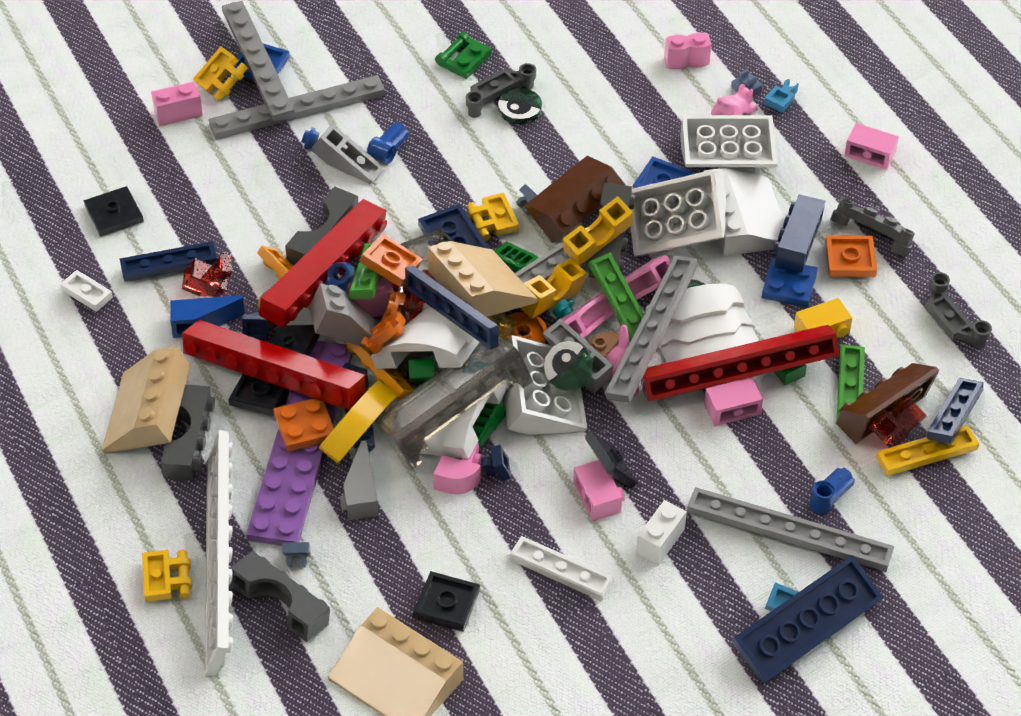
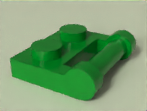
(468, 60)

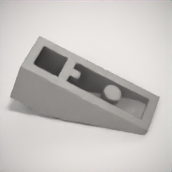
(344, 154)
(602, 368)
(359, 487)

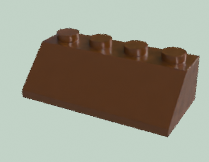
(571, 197)
(888, 394)

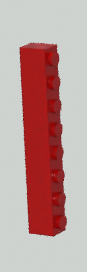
(339, 245)
(739, 362)
(274, 364)

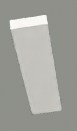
(561, 568)

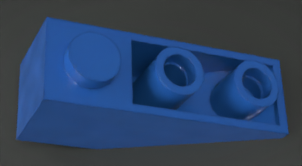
(211, 310)

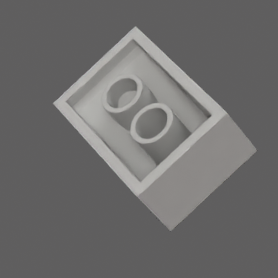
(339, 316)

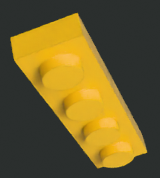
(924, 452)

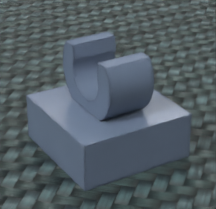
(748, 80)
(528, 194)
(296, 549)

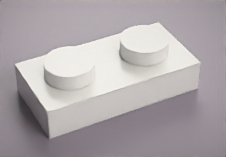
(86, 290)

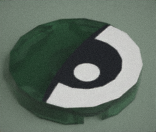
(520, 106)
(568, 366)

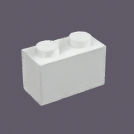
(661, 532)

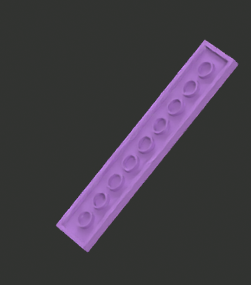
(293, 474)

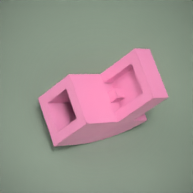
(458, 475)

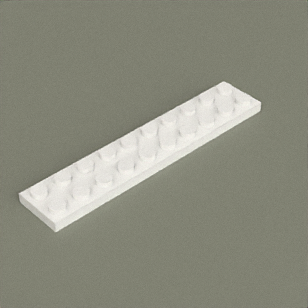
(218, 555)

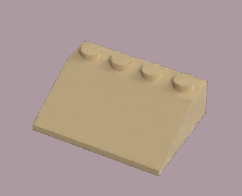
(478, 277)
(148, 401)
(396, 668)

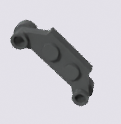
(496, 85)
(870, 218)
(950, 316)

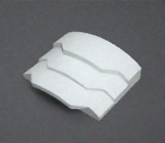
(705, 322)
(428, 333)
(459, 437)

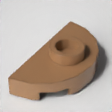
(604, 342)

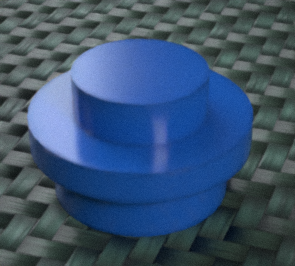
(310, 138)

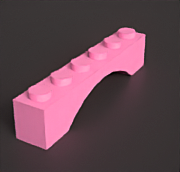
(598, 309)

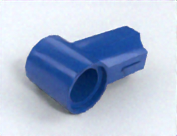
(387, 145)
(333, 278)
(830, 490)

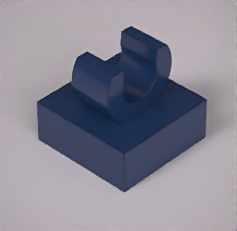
(255, 326)
(497, 463)

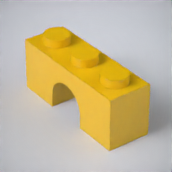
(611, 222)
(561, 285)

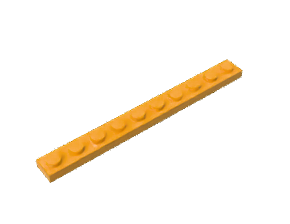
(391, 377)

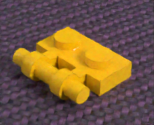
(216, 69)
(499, 213)
(157, 576)

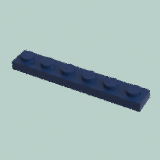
(452, 307)

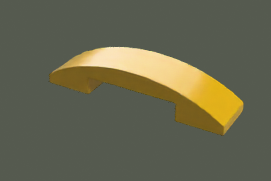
(357, 421)

